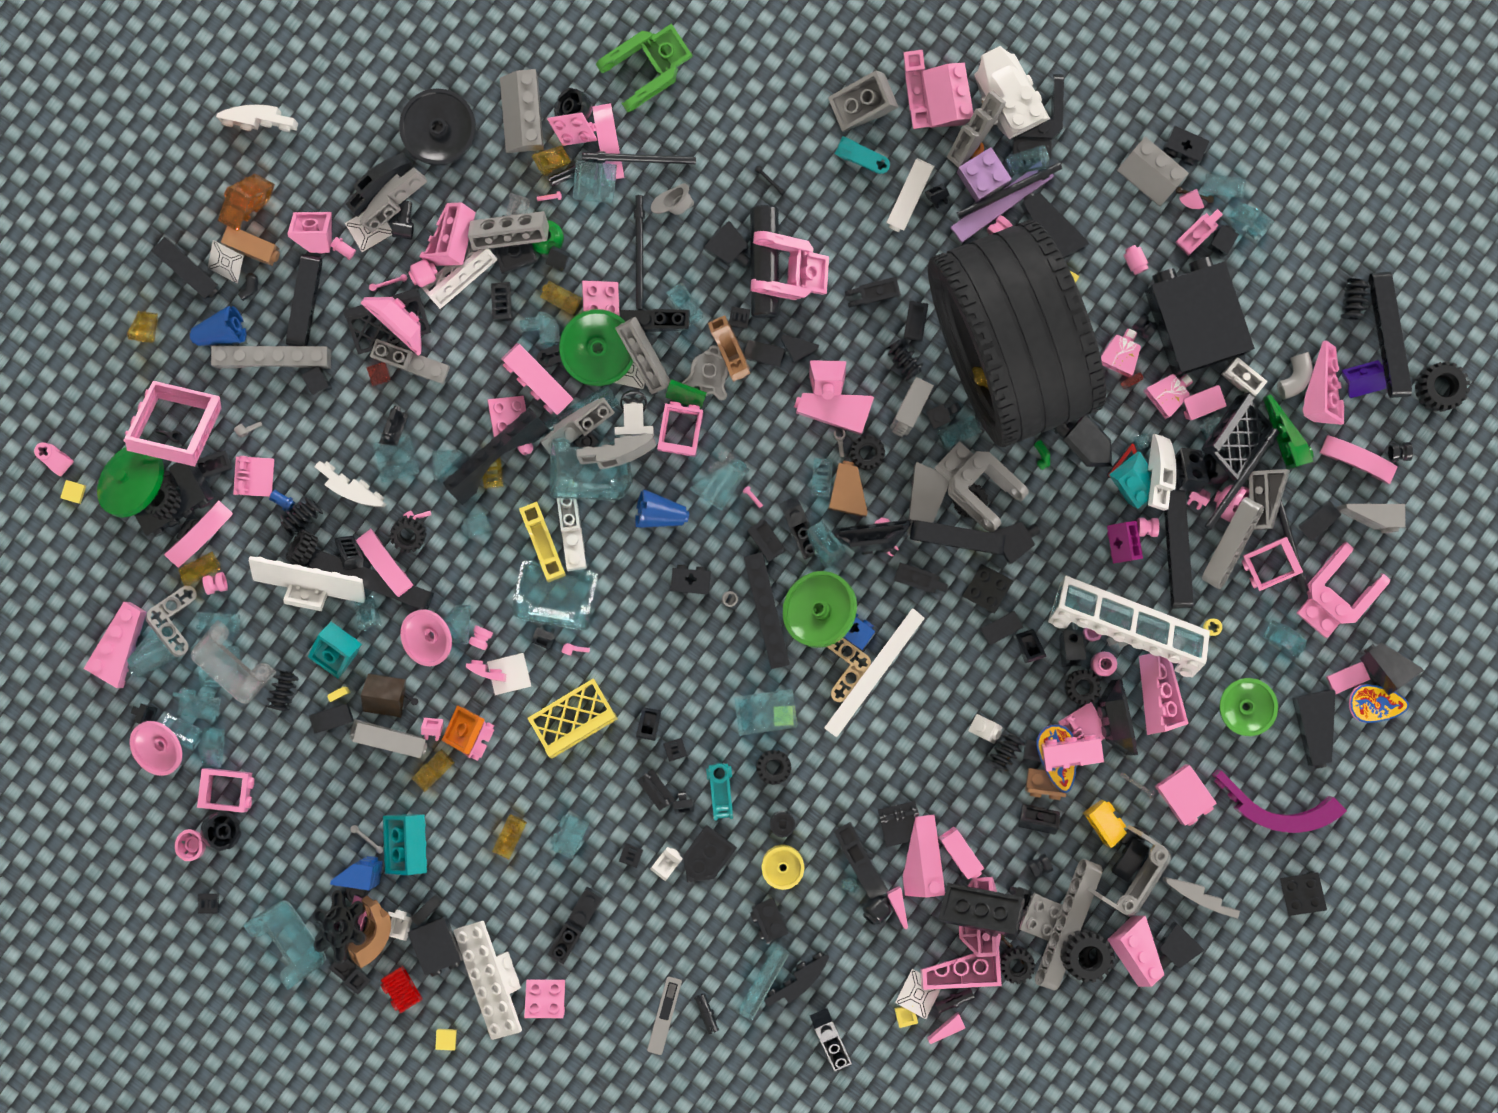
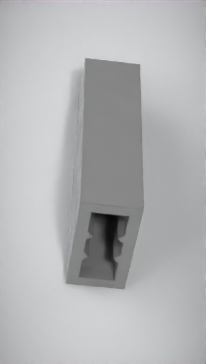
(926, 494)
(387, 739)

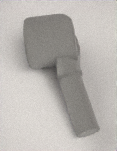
(241, 431)
(840, 442)

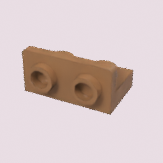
(1040, 783)

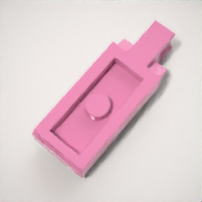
(1198, 232)

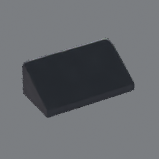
(1039, 819)

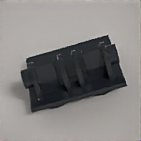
(988, 588)
(898, 822)
(1303, 893)

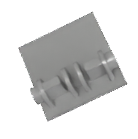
(1040, 916)

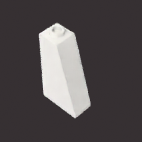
(910, 195)

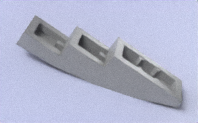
(977, 129)
(1196, 893)

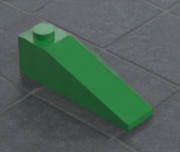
(1290, 442)

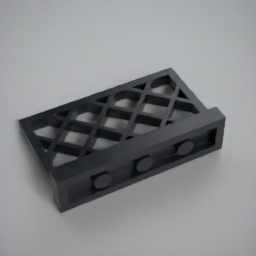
(360, 311)
(1229, 425)

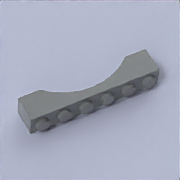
(271, 356)

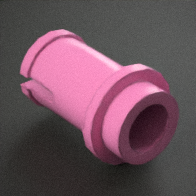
(342, 248)

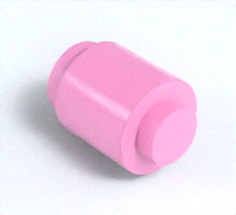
(1136, 259)

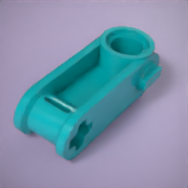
(861, 155)
(720, 791)

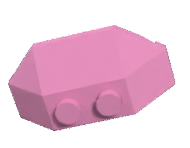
(396, 319)
(978, 940)

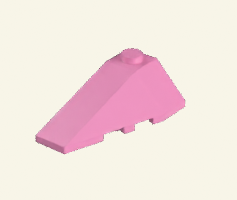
(1322, 396)
(923, 862)

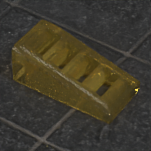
(494, 484)

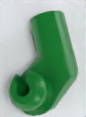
(1045, 455)

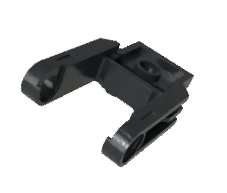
(1048, 130)

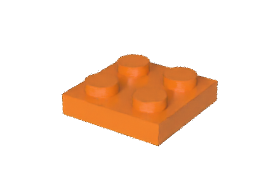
(463, 729)

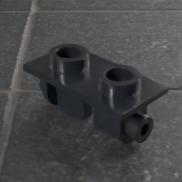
(394, 427)
(655, 789)

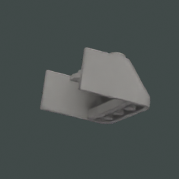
(1145, 880)

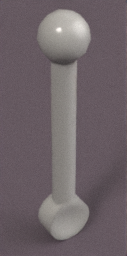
(355, 829)

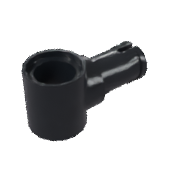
(403, 226)

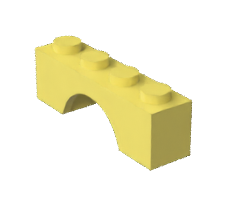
(542, 542)

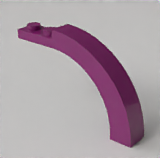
(1309, 820)

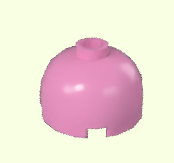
(1233, 506)

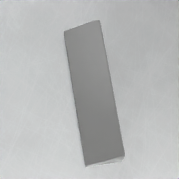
(643, 355)

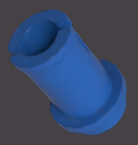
(281, 500)

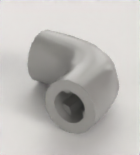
(1300, 378)

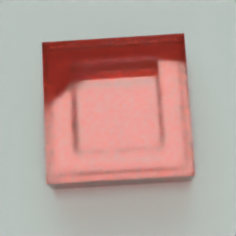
(378, 373)
(1132, 381)

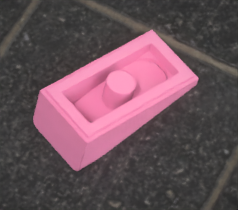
(896, 899)
(951, 1026)

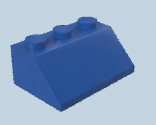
(361, 875)

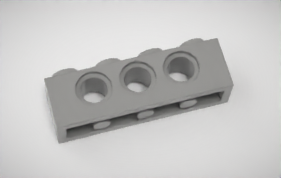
(508, 230)

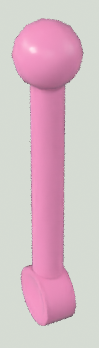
(373, 287)

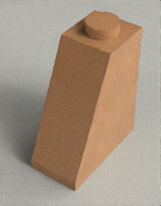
(250, 246)
(847, 491)

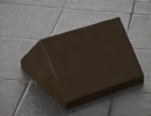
(383, 695)

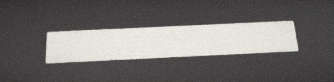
(874, 672)

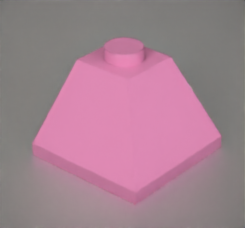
(312, 231)

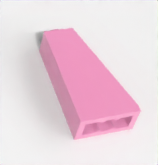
(841, 411)

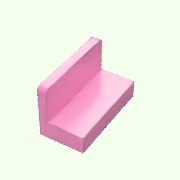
(1204, 402)

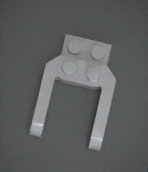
(964, 468)

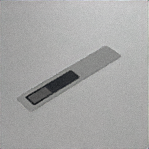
(664, 1015)

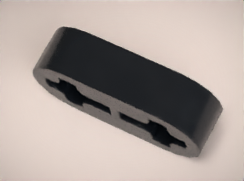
(549, 351)

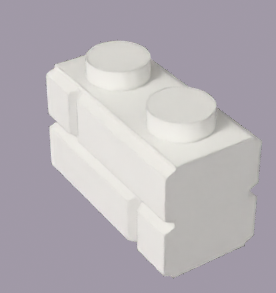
(1243, 377)

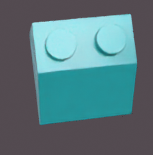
(1133, 480)
(334, 649)

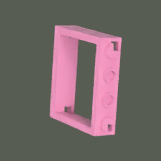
(179, 395)

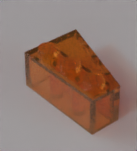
(243, 199)

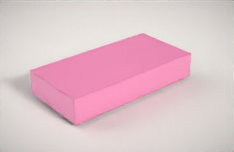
(1348, 677)

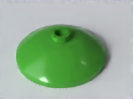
(1261, 707)

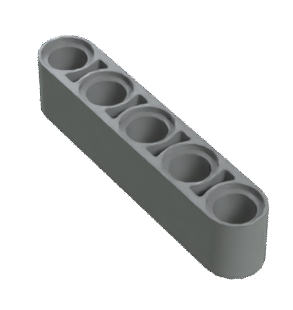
(1233, 543)

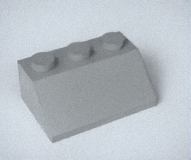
(1152, 171)

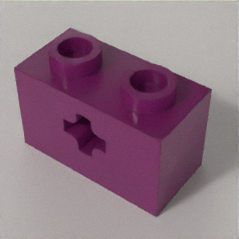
(1124, 542)

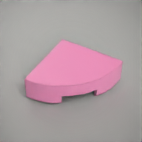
(1192, 200)

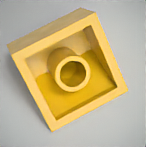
(1105, 823)

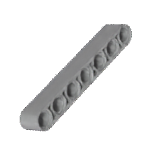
(1069, 920)

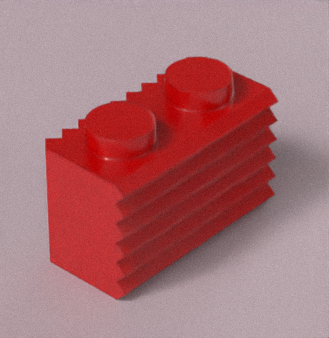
(400, 989)

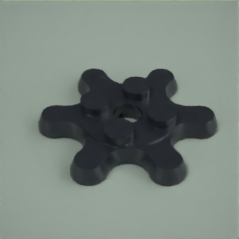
(330, 924)

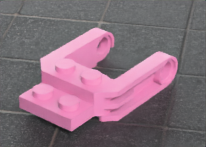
(805, 269)
(1327, 609)

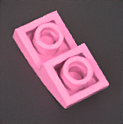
(480, 669)

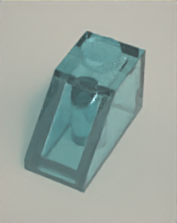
(825, 544)

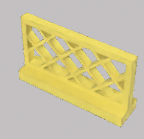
(580, 733)

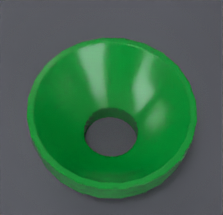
(556, 239)

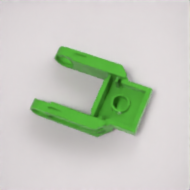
(663, 50)

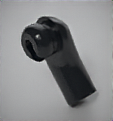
(251, 286)
(186, 527)
(1130, 835)

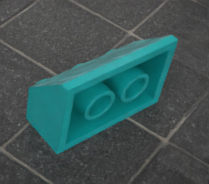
(404, 844)

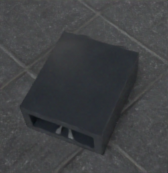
(435, 946)

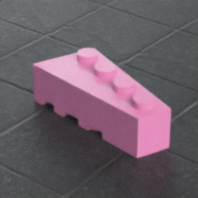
(536, 378)
(117, 645)
(1161, 695)

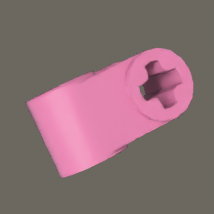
(55, 459)

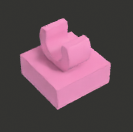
(1202, 498)
(432, 727)

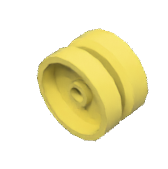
(782, 855)

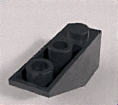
(798, 525)
(830, 1039)

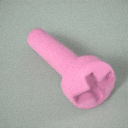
(552, 196)
(752, 496)

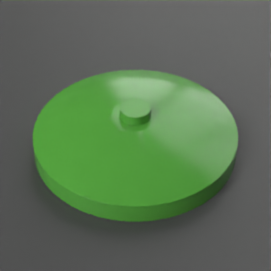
(819, 609)

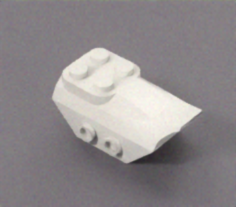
(1004, 75)

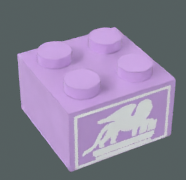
(984, 175)

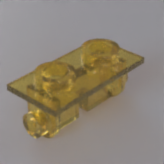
(560, 297)

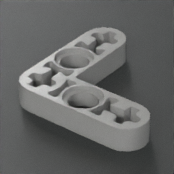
(165, 614)

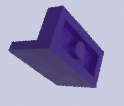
(1364, 378)

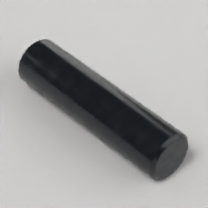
(764, 260)

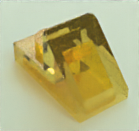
(551, 160)
(143, 327)

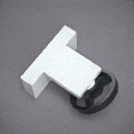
(633, 416)

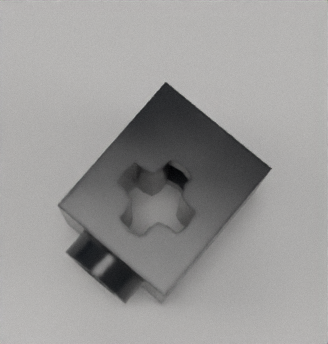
(1223, 240)

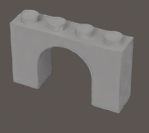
(911, 407)

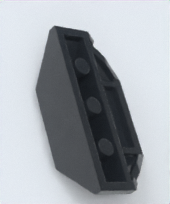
(873, 536)
(1116, 718)

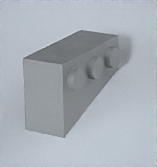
(1267, 489)

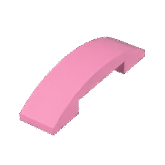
(915, 91)
(607, 134)
(1359, 458)
(199, 534)
(384, 563)

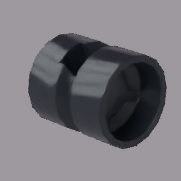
(782, 823)

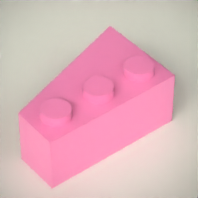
(451, 237)
(1072, 752)

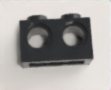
(1191, 470)

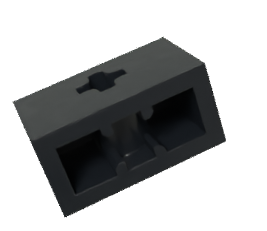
(1195, 146)
(700, 586)

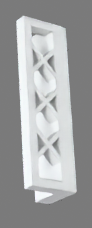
(460, 275)

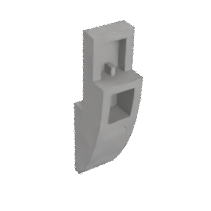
(387, 200)
(409, 361)
(579, 422)
(624, 451)

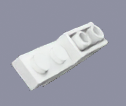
(250, 116)
(1163, 469)
(355, 491)
(571, 534)

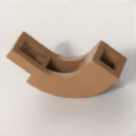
(729, 348)
(377, 934)

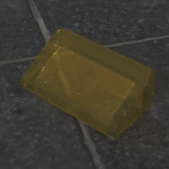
(199, 568)

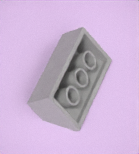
(521, 111)

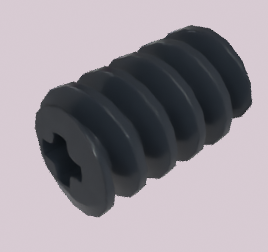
(1355, 299)
(904, 358)
(300, 515)
(280, 695)
(1005, 752)

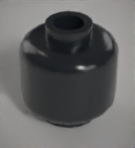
(877, 910)

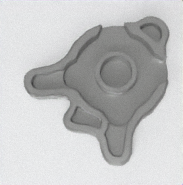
(709, 373)

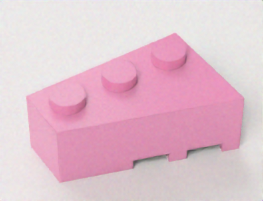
(1137, 951)

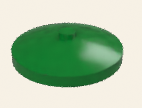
(594, 349)
(129, 483)

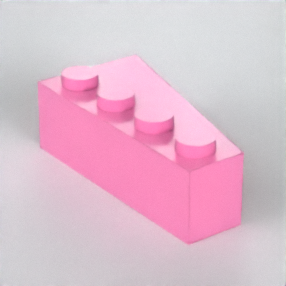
(963, 973)

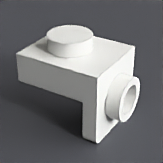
(985, 729)
(666, 863)
(400, 925)

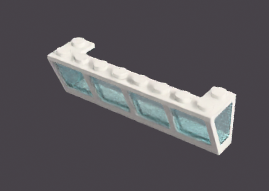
(1131, 624)

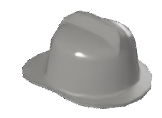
(674, 200)

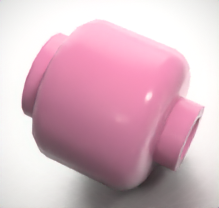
(423, 273)
(1108, 668)

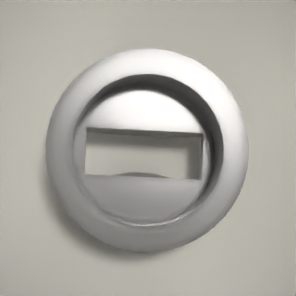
(732, 601)

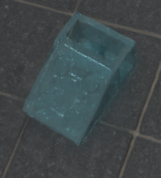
(765, 712)

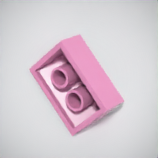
(947, 95)

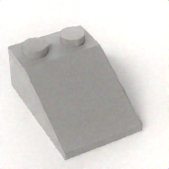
(863, 101)
(1377, 516)

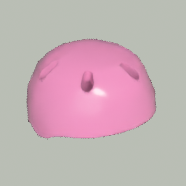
(192, 845)

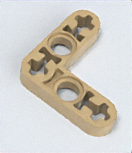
(853, 667)

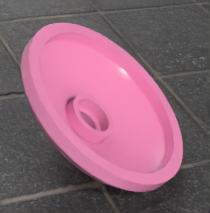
(419, 640)
(155, 748)

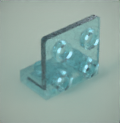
(199, 705)

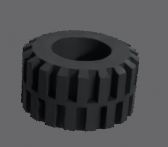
(1457, 384)
(1098, 966)

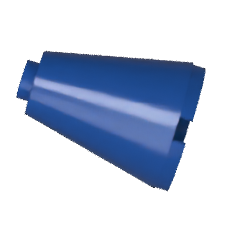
(220, 329)
(659, 511)

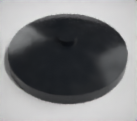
(437, 127)

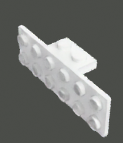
(306, 586)
(491, 979)

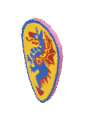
(1372, 704)
(1061, 778)

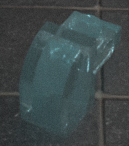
(546, 324)

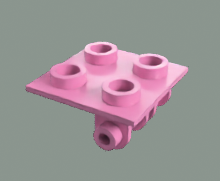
(573, 129)
(600, 296)
(505, 411)
(253, 476)
(1083, 722)
(545, 999)

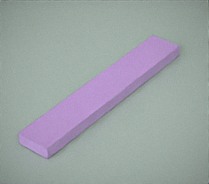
(979, 219)

